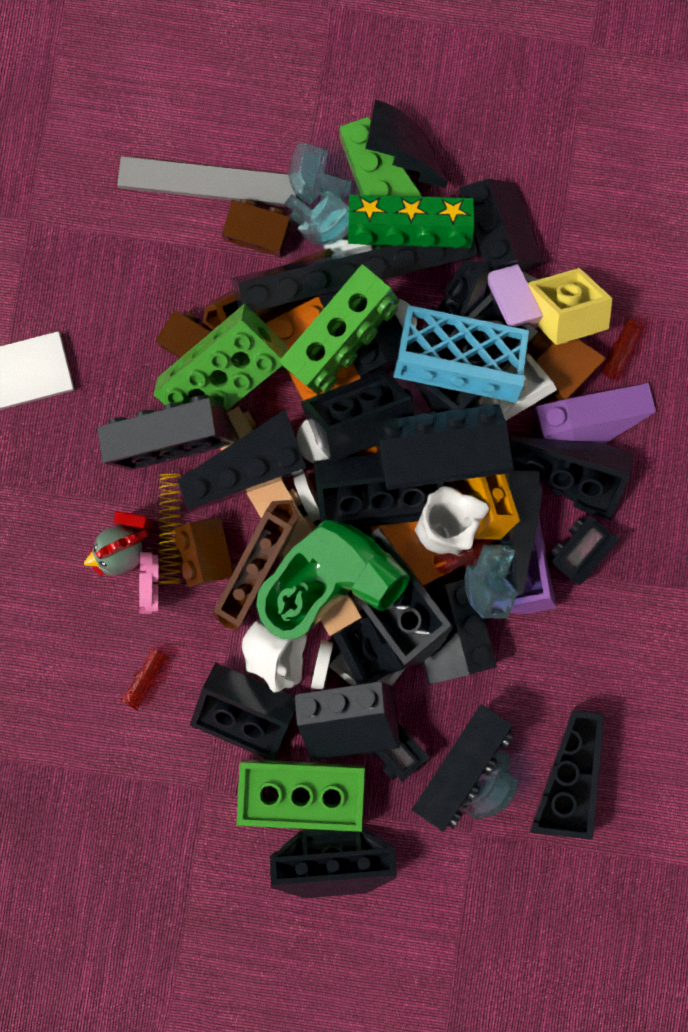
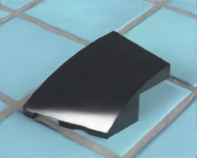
(399, 136)
(367, 651)

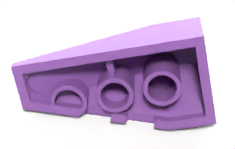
(594, 416)
(538, 588)

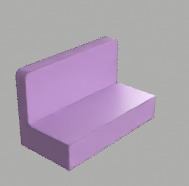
(514, 296)

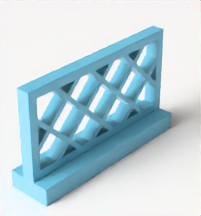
(459, 372)

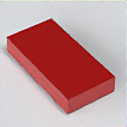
(133, 521)

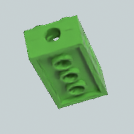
(341, 314)
(224, 362)
(290, 813)

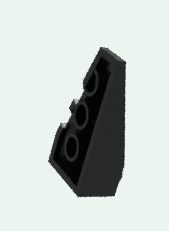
(462, 296)
(580, 471)

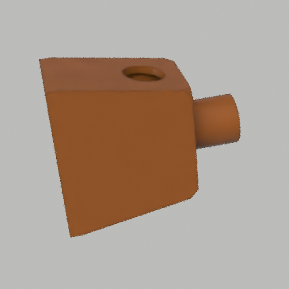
(566, 363)

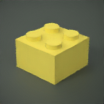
(571, 306)

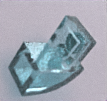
(308, 175)
(324, 223)
(486, 582)
(495, 790)

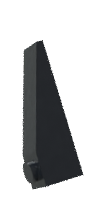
(526, 494)

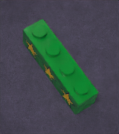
(410, 221)

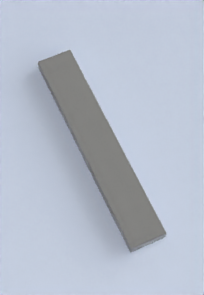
(204, 181)

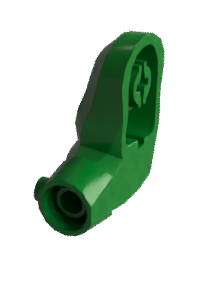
(322, 573)

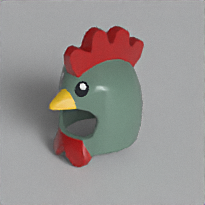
(116, 551)

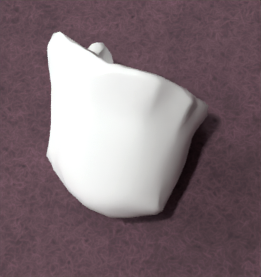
(450, 521)
(273, 657)

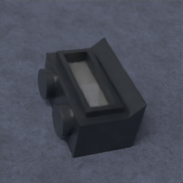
(582, 550)
(402, 761)

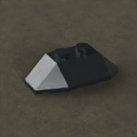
(332, 863)

